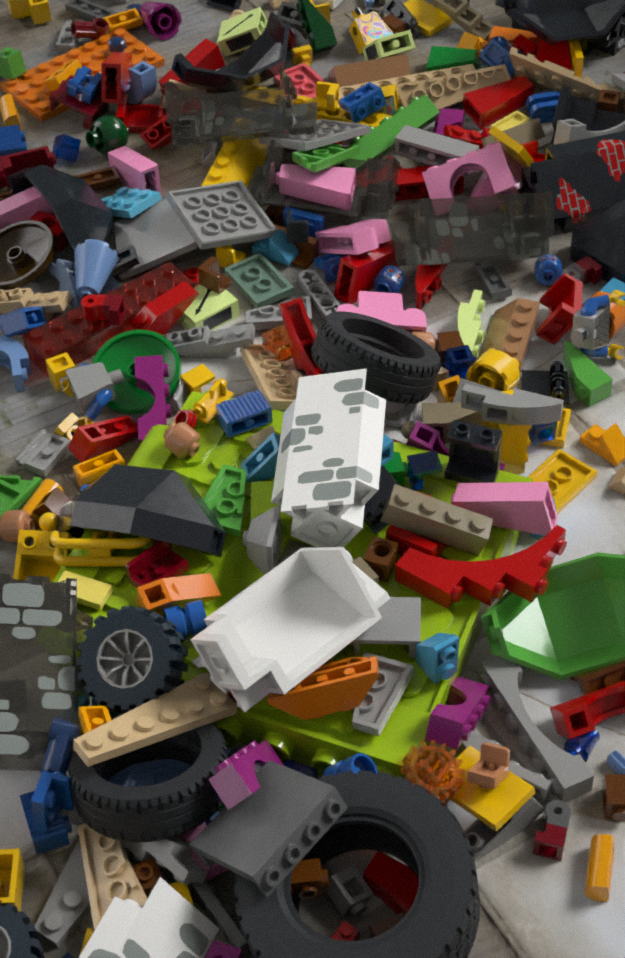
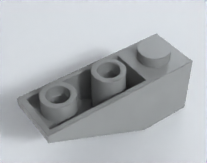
(485, 839)

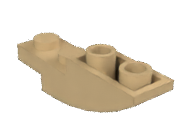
(21, 298)

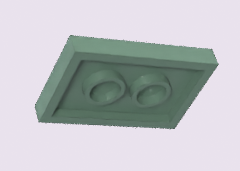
(259, 281)

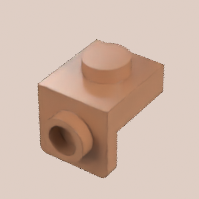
(491, 767)

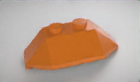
(329, 688)

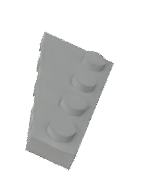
(67, 902)

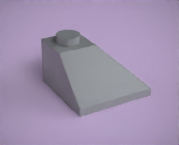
(264, 539)

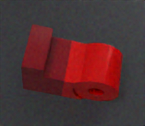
(104, 308)

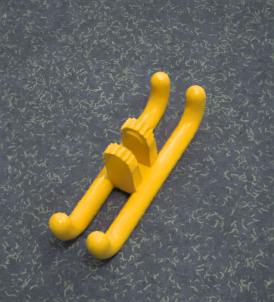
(99, 549)

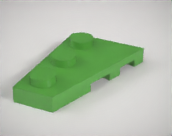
(227, 498)

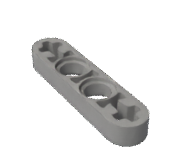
(318, 299)

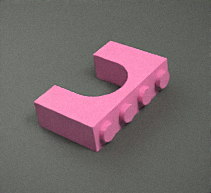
(490, 160)

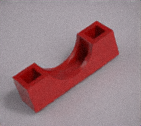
(585, 712)

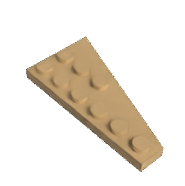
(553, 76)
(271, 376)

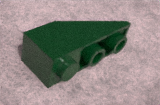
(318, 29)

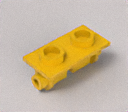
(205, 408)

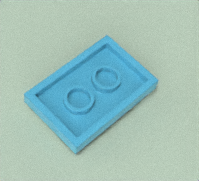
(131, 202)

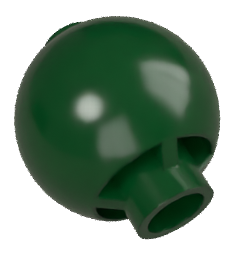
(107, 134)

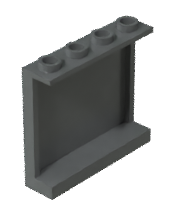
(271, 827)

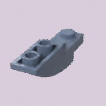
(65, 273)

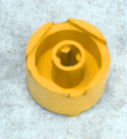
(495, 370)

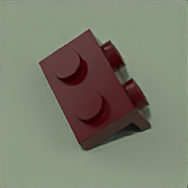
(154, 564)

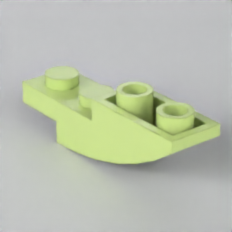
(469, 322)

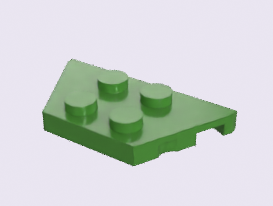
(324, 156)
(15, 491)

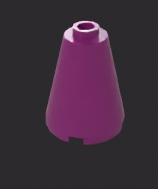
(161, 19)

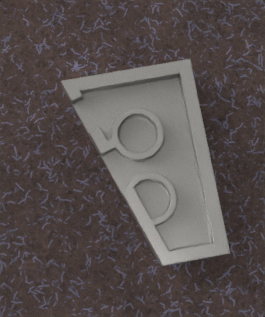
(270, 316)
(383, 696)

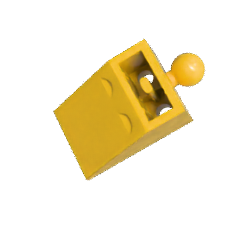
(38, 558)

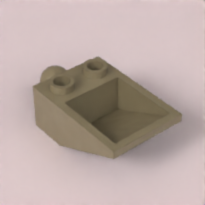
(440, 417)

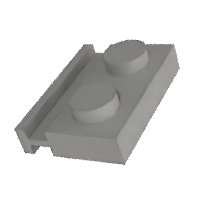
(397, 414)
(43, 452)

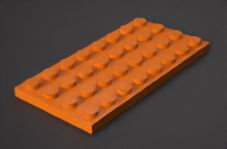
(34, 95)

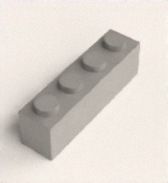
(430, 147)

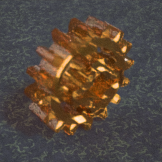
(434, 770)

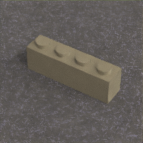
(436, 519)

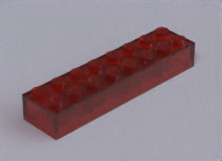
(83, 337)

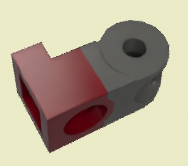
(556, 823)

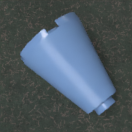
(93, 266)

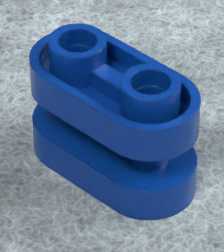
(77, 84)
(543, 105)

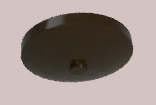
(24, 252)

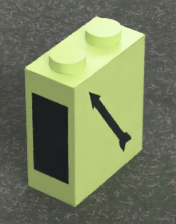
(241, 31)
(389, 46)
(210, 309)

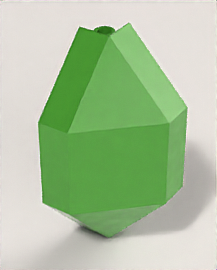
(569, 627)

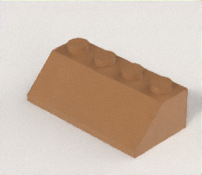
(370, 70)
(513, 329)

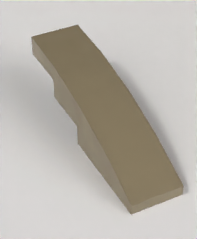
(466, 17)
(521, 133)

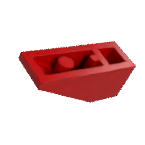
(166, 309)
(102, 437)

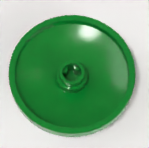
(120, 354)

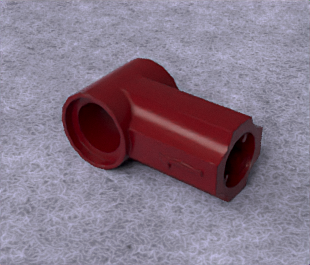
(90, 30)

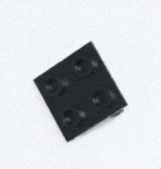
(548, 383)
(375, 505)

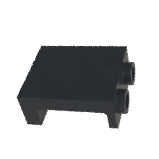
(473, 453)

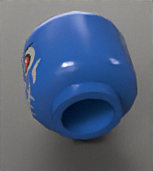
(547, 269)
(389, 280)

